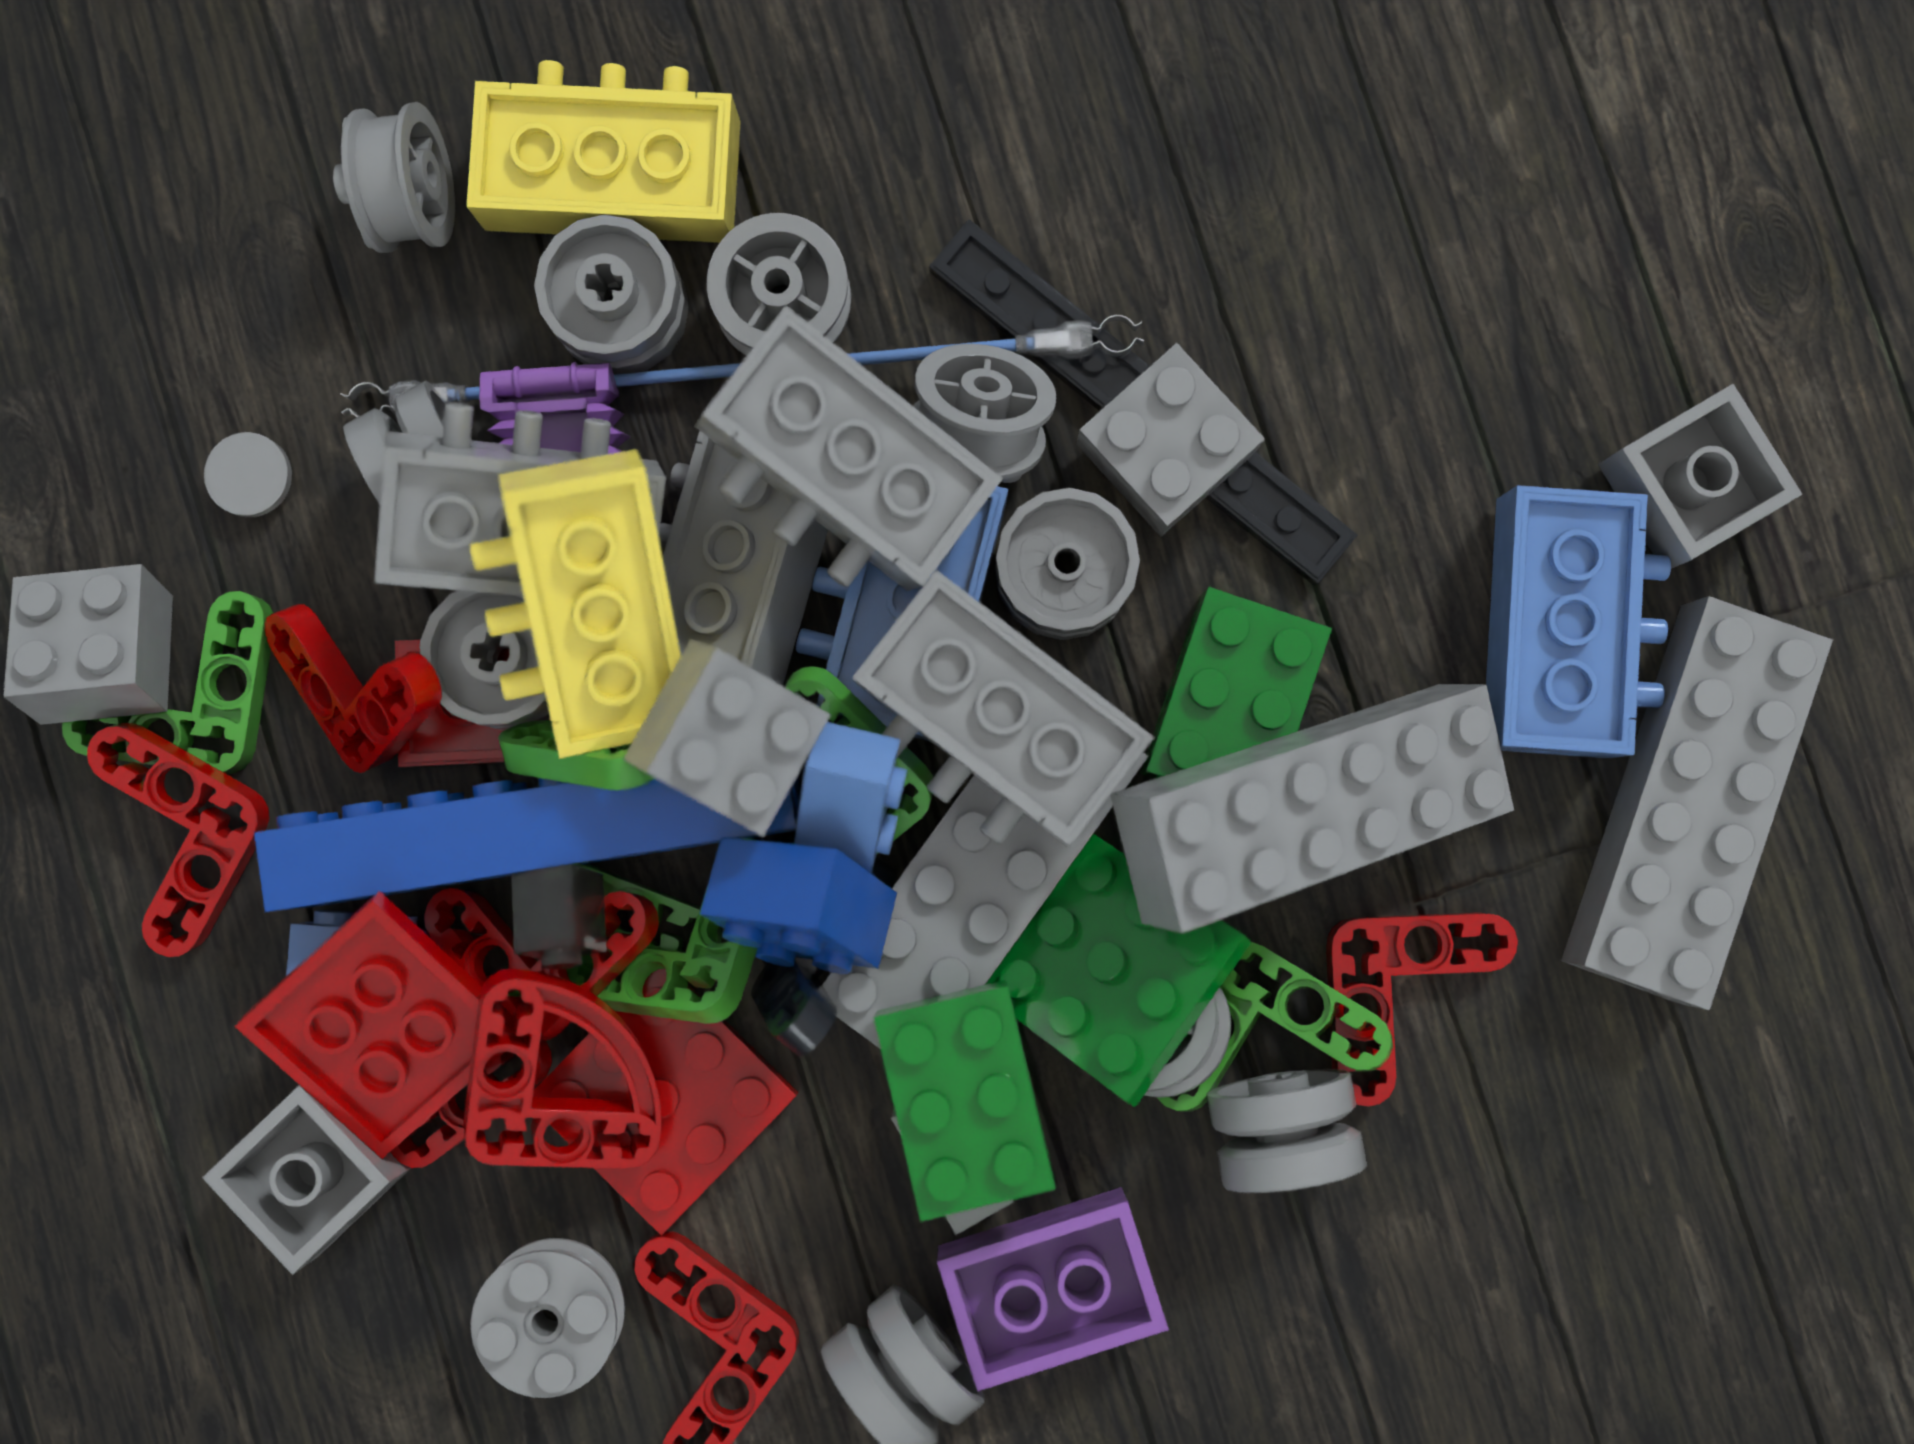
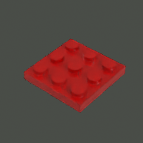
(374, 1025)
(711, 1097)

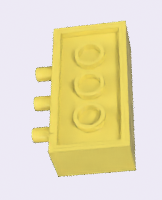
(585, 152)
(590, 596)

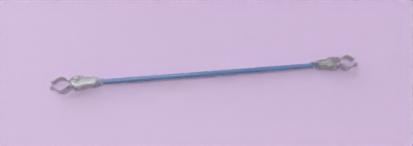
(1067, 340)

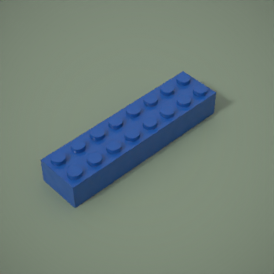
(481, 838)

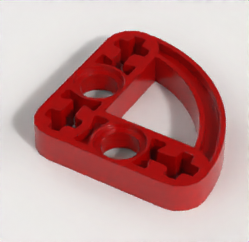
(515, 1100)

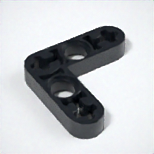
(794, 999)

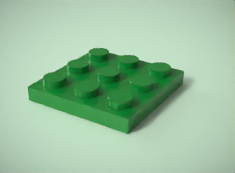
(1105, 983)

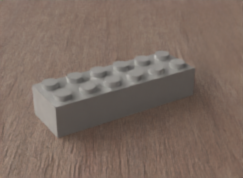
(1697, 802)
(1311, 805)
(959, 907)

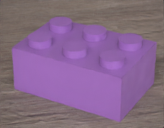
(1050, 1289)

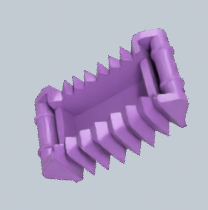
(560, 395)

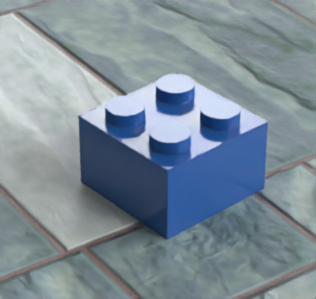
(799, 904)

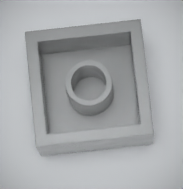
(1169, 439)
(1702, 476)
(89, 644)
(727, 736)
(301, 1179)

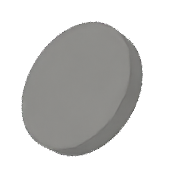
(247, 474)

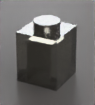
(559, 915)

